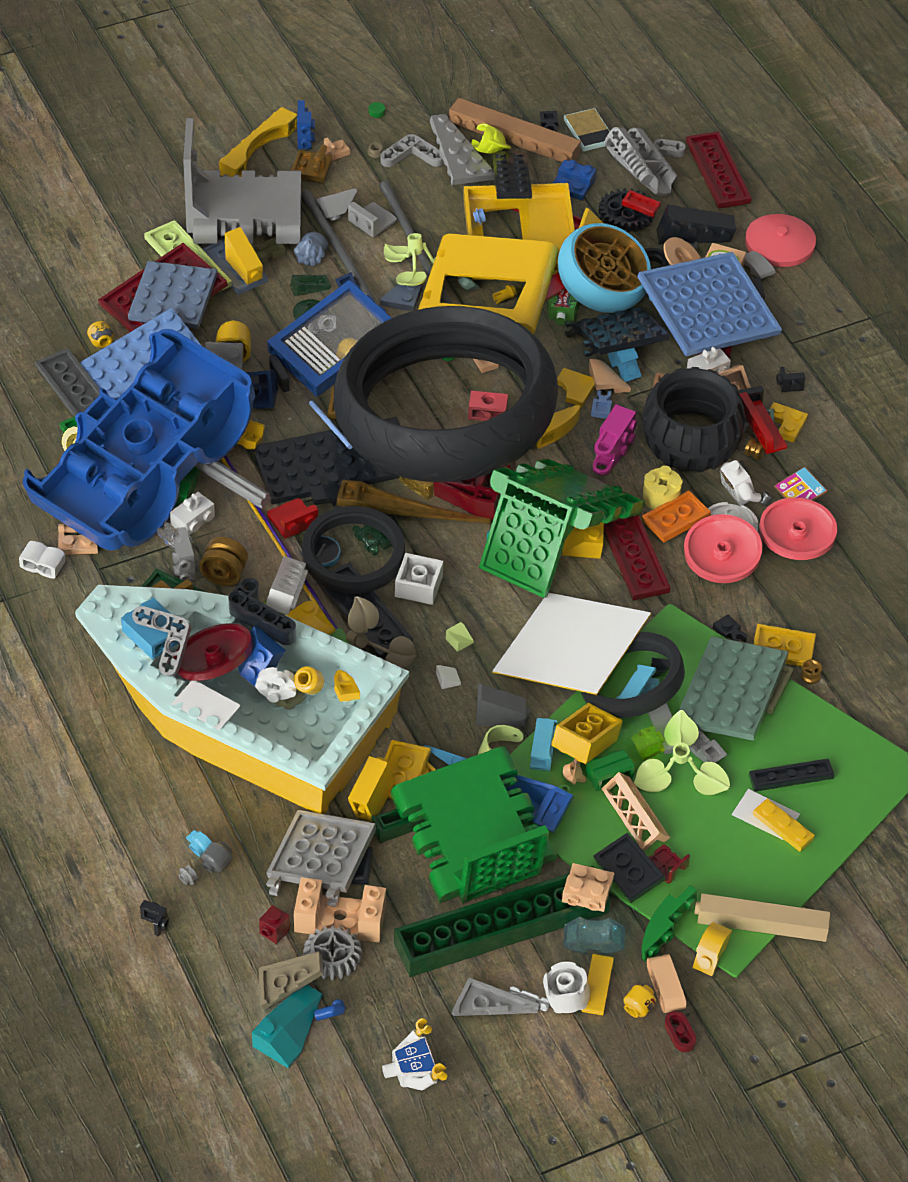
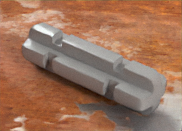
(544, 1003)

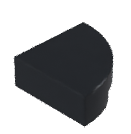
(661, 666)

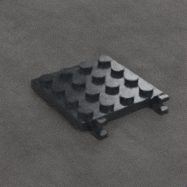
(617, 331)

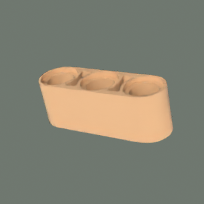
(666, 983)

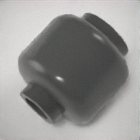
(216, 857)

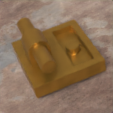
(313, 165)

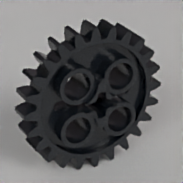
(616, 214)

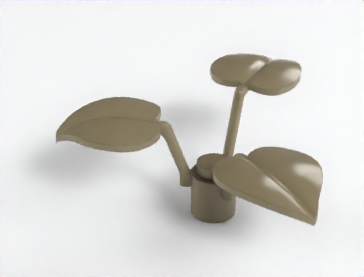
(365, 616)

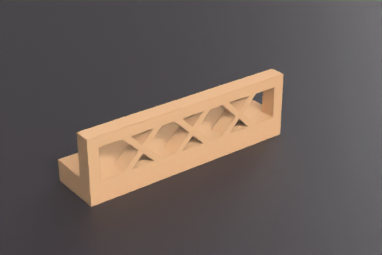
(641, 808)

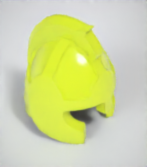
(492, 140)

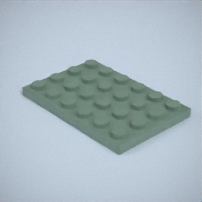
(733, 687)

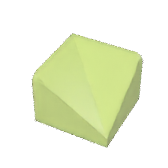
(459, 637)

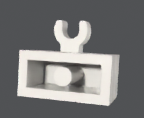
(713, 360)
(193, 513)

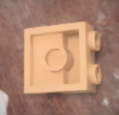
(587, 887)

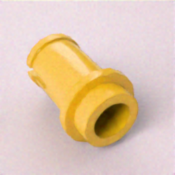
(508, 292)

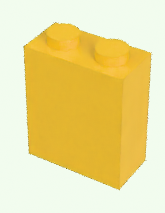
(371, 788)

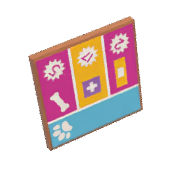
(801, 485)

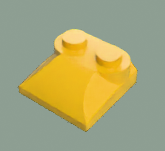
(309, 614)

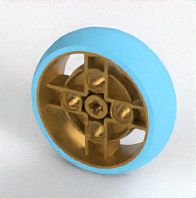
(602, 267)

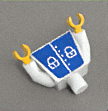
(414, 1061)

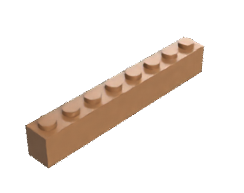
(516, 131)

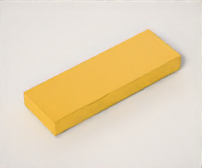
(598, 981)

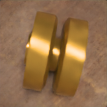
(223, 561)

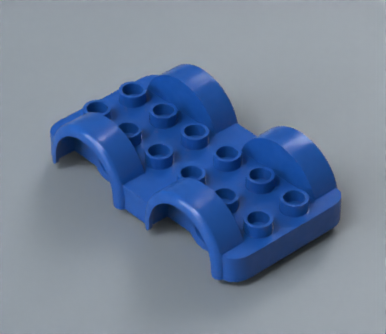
(139, 446)

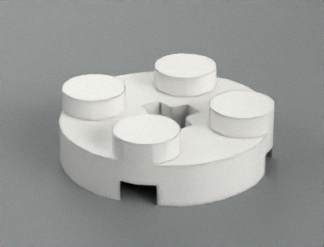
(276, 684)

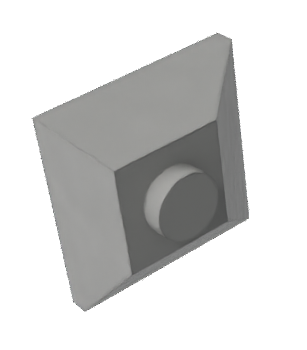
(336, 204)

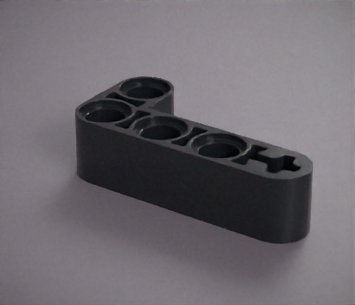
(246, 607)

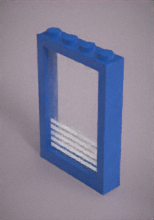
(322, 337)

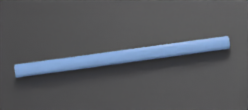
(330, 423)

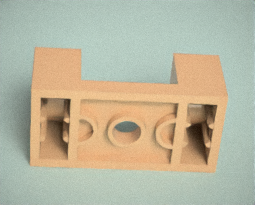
(362, 916)

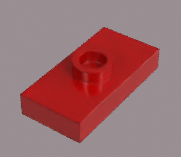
(641, 203)

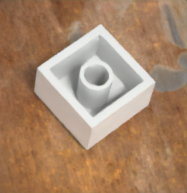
(419, 578)

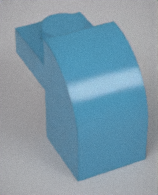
(626, 363)

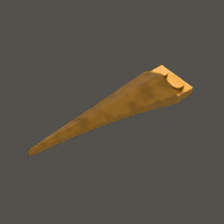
(364, 495)

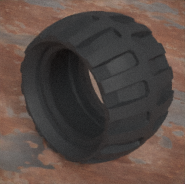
(699, 393)

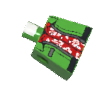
(562, 307)

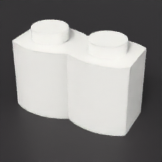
(42, 559)

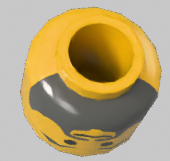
(100, 334)

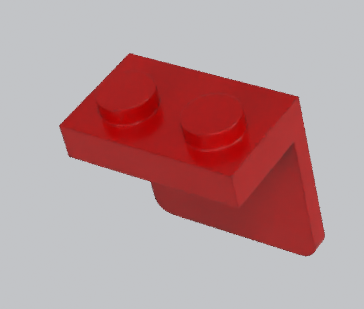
(292, 517)

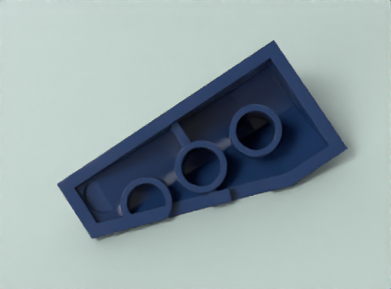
(265, 388)

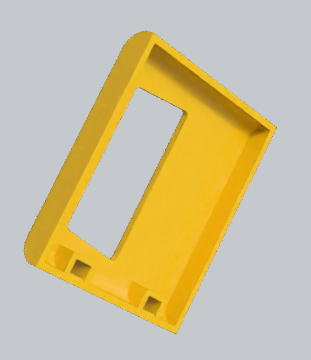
(542, 217)
(499, 260)

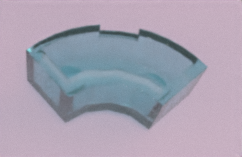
(592, 935)

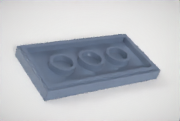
(217, 254)

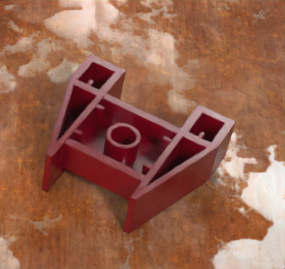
(471, 495)

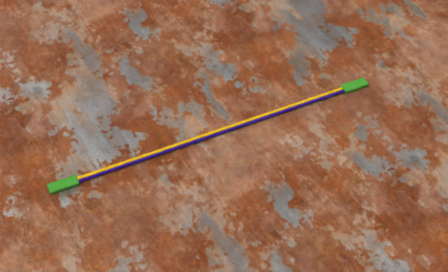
(339, 633)

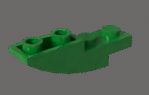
(661, 925)

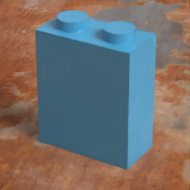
(148, 639)

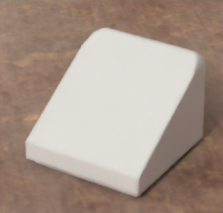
(447, 676)

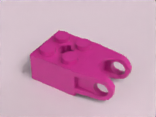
(614, 438)

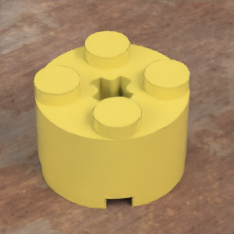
(661, 486)

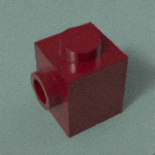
(274, 924)

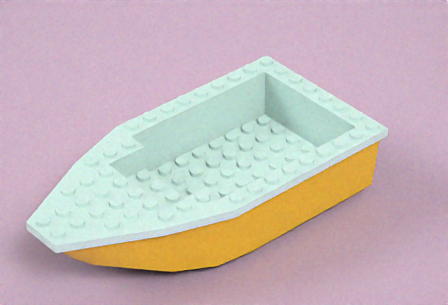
(293, 752)

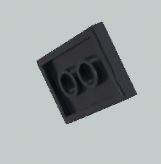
(631, 867)

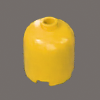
(236, 332)

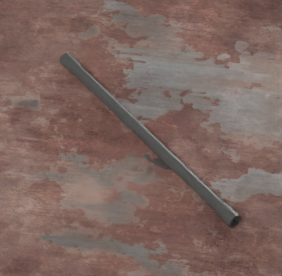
(389, 194)
(312, 205)

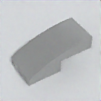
(758, 265)
(707, 750)

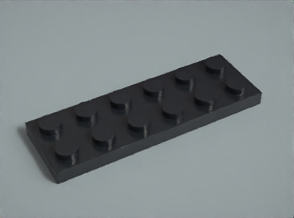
(511, 175)
(387, 627)

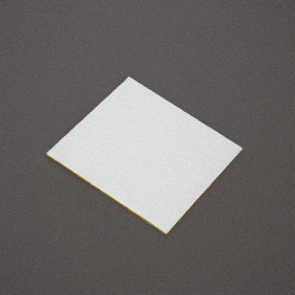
(572, 643)

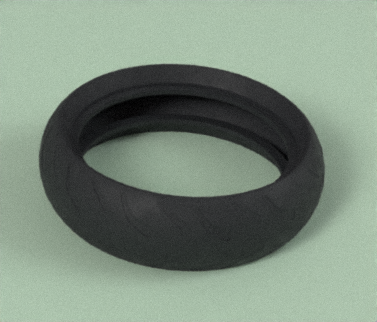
(453, 452)

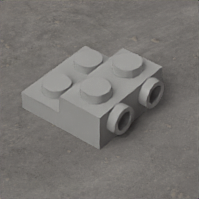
(183, 557)

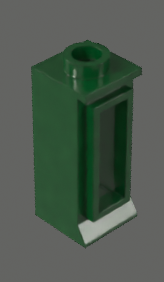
(390, 825)

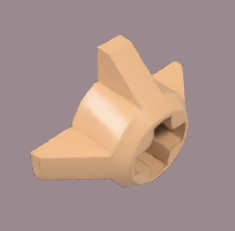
(573, 772)

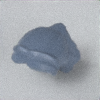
(311, 248)

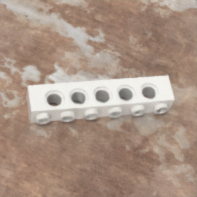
(287, 585)

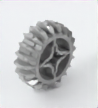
(346, 950)

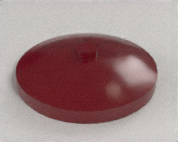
(215, 651)

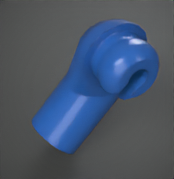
(337, 1008)

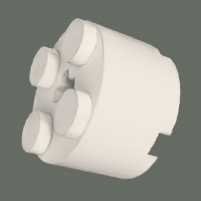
(567, 987)

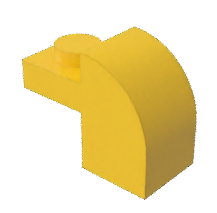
(711, 947)

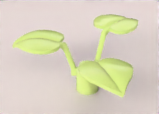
(399, 253)
(681, 734)

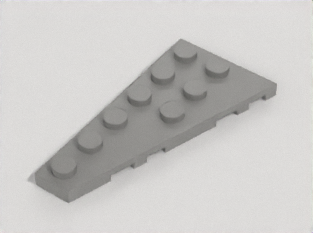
(458, 154)

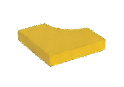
(577, 386)

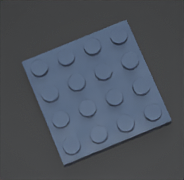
(175, 287)

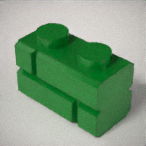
(603, 769)

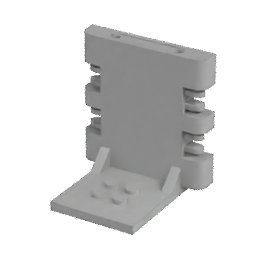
(247, 202)

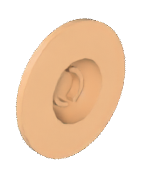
(679, 251)

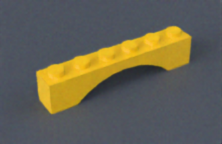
(277, 126)

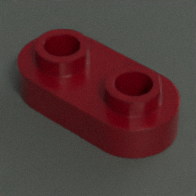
(681, 1033)

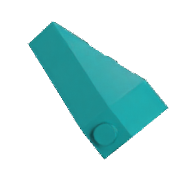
(286, 1027)

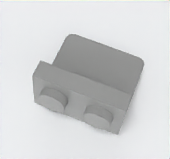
(371, 218)

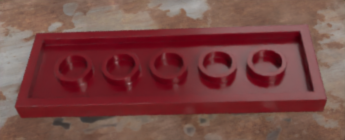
(718, 170)
(636, 558)

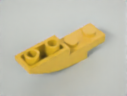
(560, 425)

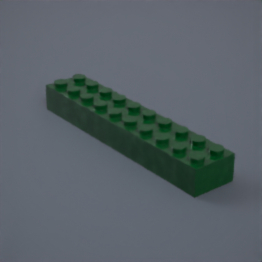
(487, 926)

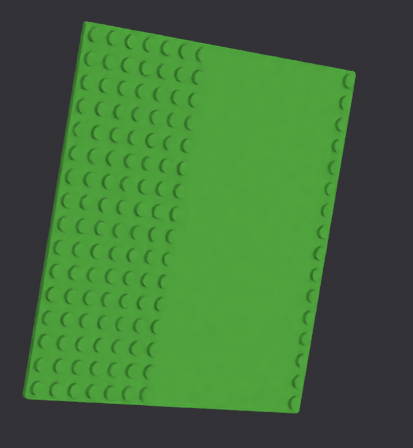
(724, 851)

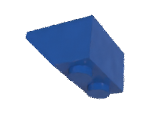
(265, 654)

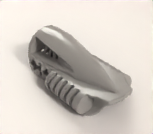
(646, 166)

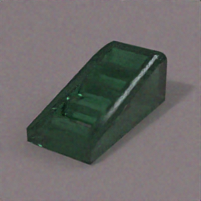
(308, 284)

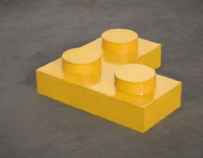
(791, 420)

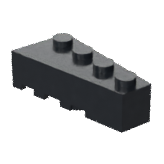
(695, 225)

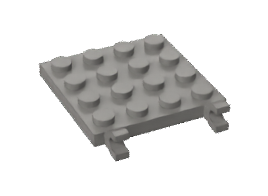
(320, 849)

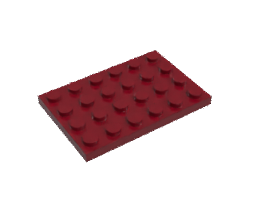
(120, 299)

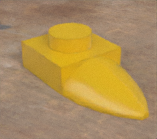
(345, 686)

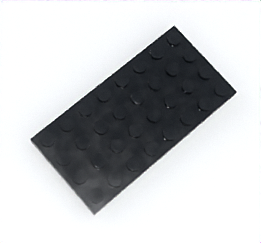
(312, 460)

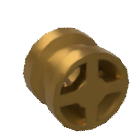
(754, 449)
(815, 668)

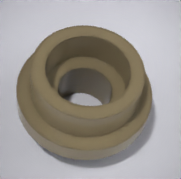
(375, 150)

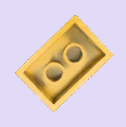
(586, 733)

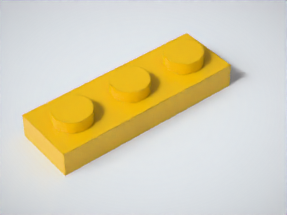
(783, 825)

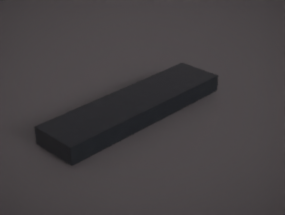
(791, 775)

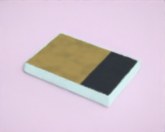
(588, 128)

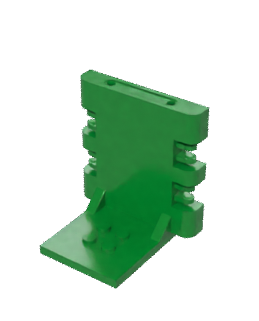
(539, 513)
(474, 826)

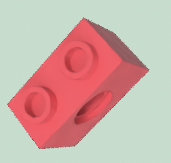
(486, 405)

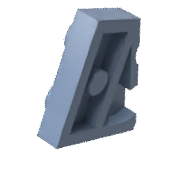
(402, 297)

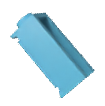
(640, 682)
(542, 750)

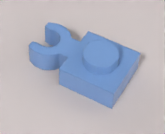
(602, 405)

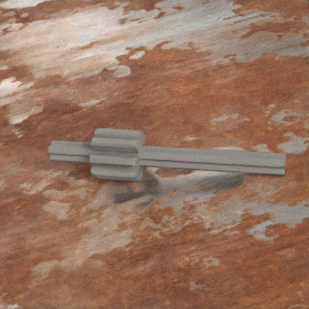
(236, 483)

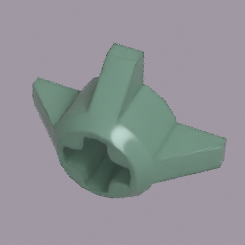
(468, 283)

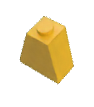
(242, 256)

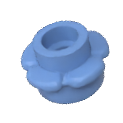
(479, 216)

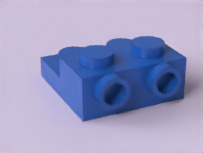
(305, 126)
(579, 178)

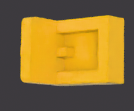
(253, 435)

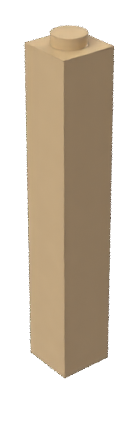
(763, 917)

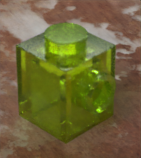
(648, 742)

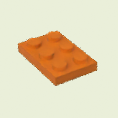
(675, 516)

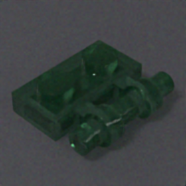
(371, 544)

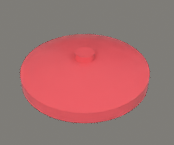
(781, 239)
(798, 528)
(723, 548)

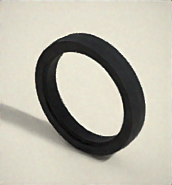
(353, 515)
(657, 696)

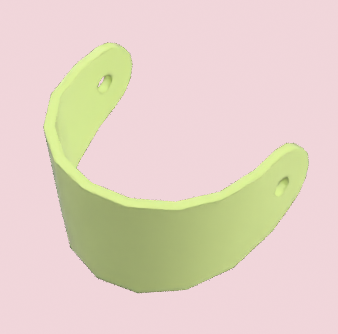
(500, 733)

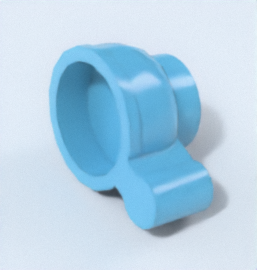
(198, 841)

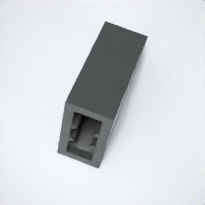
(500, 708)

